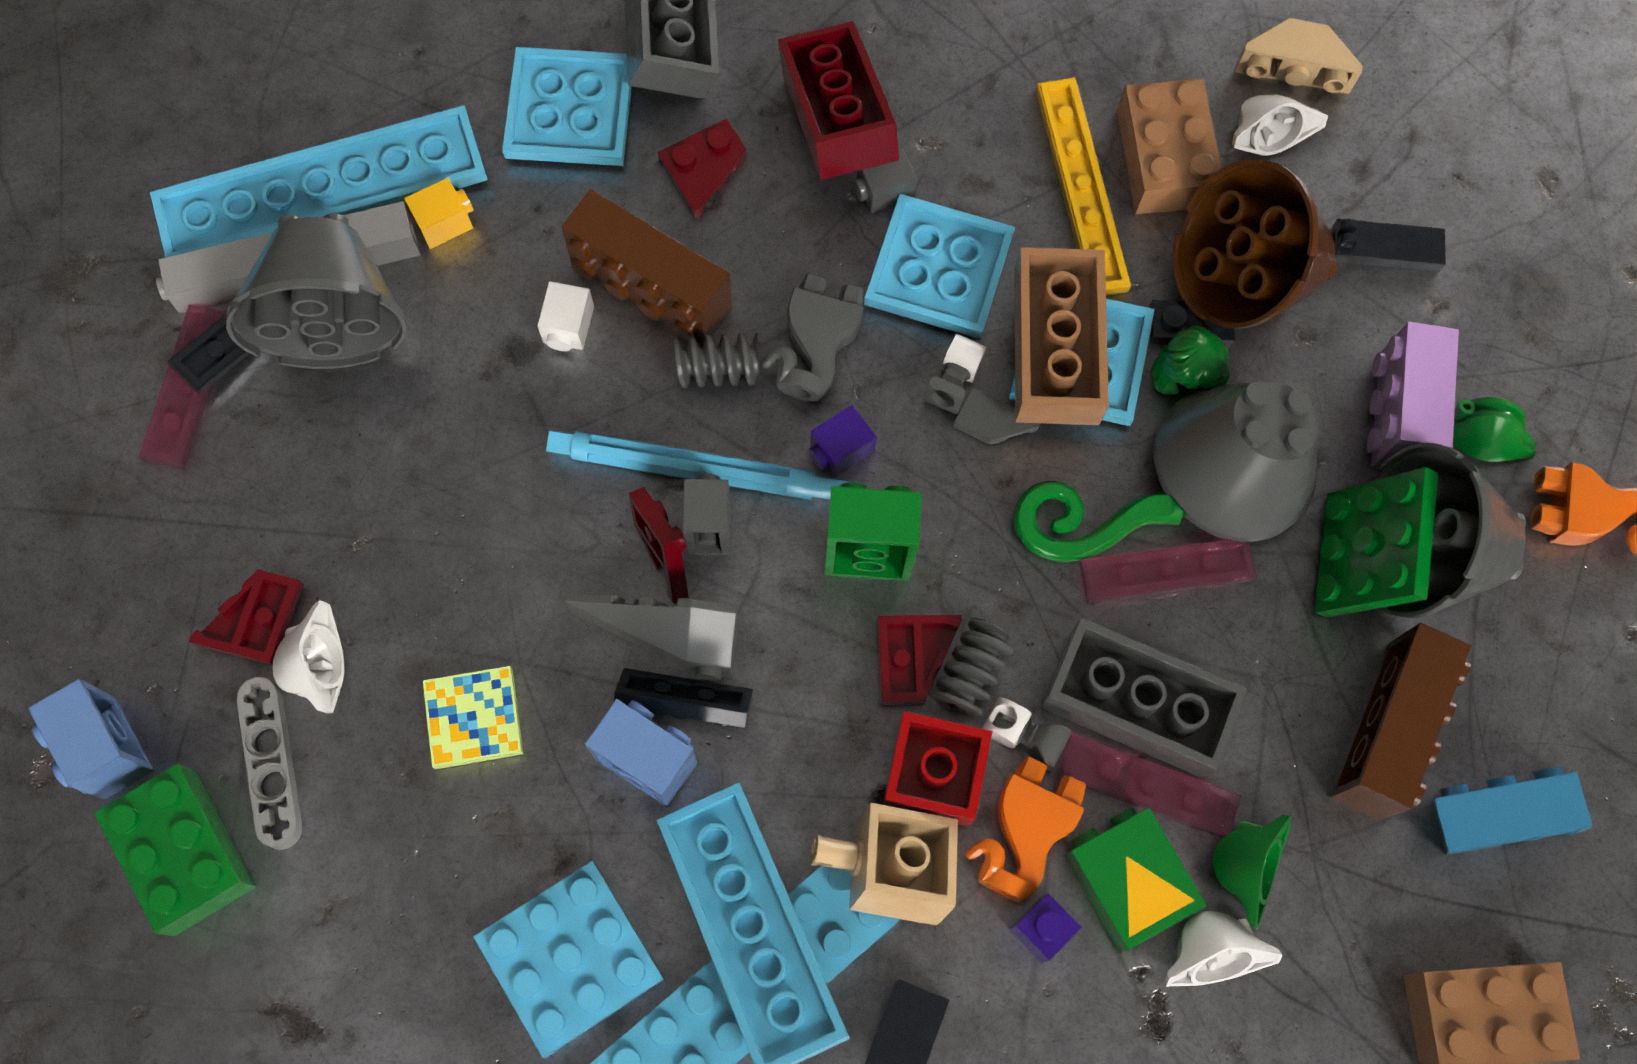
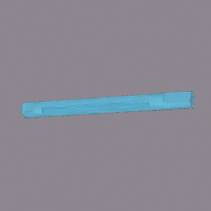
(690, 463)

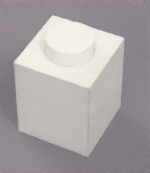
(565, 316)

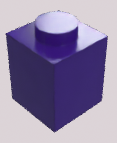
(841, 441)
(1045, 928)

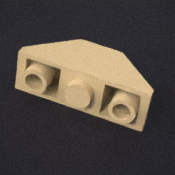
(1301, 55)

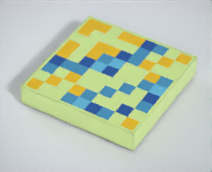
(472, 717)

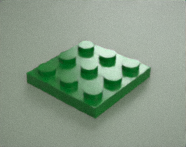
(1377, 544)

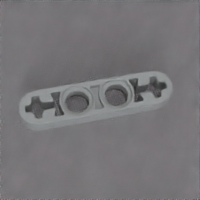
(261, 764)

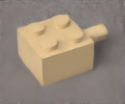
(897, 864)

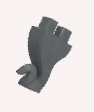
(818, 330)

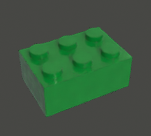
(873, 532)
(175, 850)

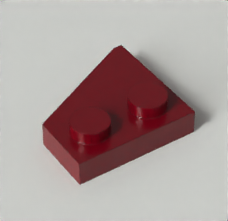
(702, 163)
(661, 540)
(253, 619)
(912, 654)

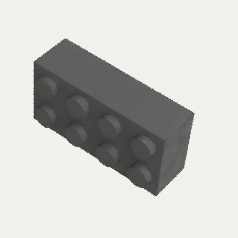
(672, 45)
(1144, 698)

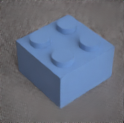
(89, 740)
(642, 751)

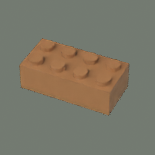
(1060, 336)

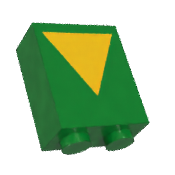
(1133, 878)

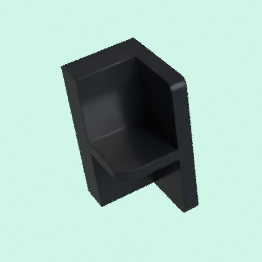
(907, 1026)

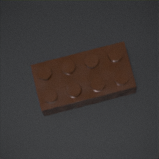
(647, 267)
(1402, 723)

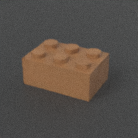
(1167, 142)
(1492, 1015)

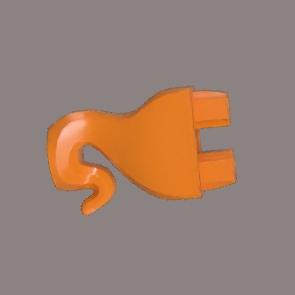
(1581, 506)
(1030, 824)

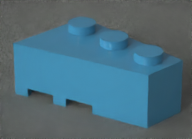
(1511, 811)

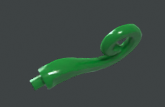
(1141, 511)

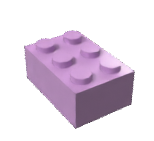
(1413, 390)

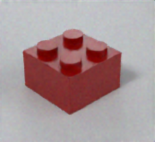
(937, 767)

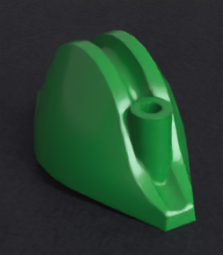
(1492, 430)
(1248, 863)

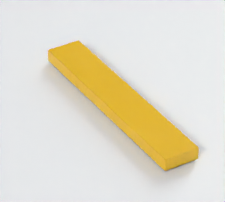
(1081, 177)

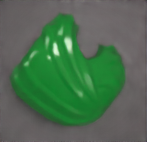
(1191, 359)

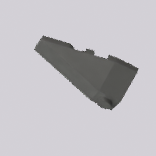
(692, 635)

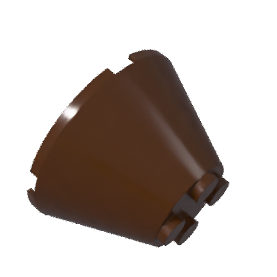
(1251, 245)

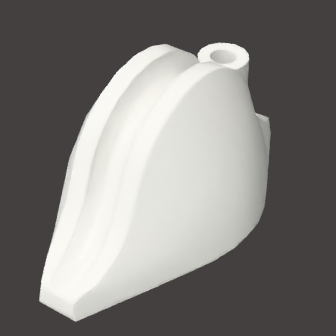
(1275, 124)
(312, 659)
(1218, 949)

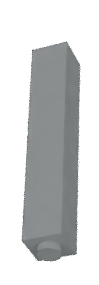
(218, 272)

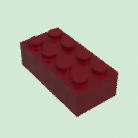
(838, 100)

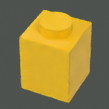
(440, 212)

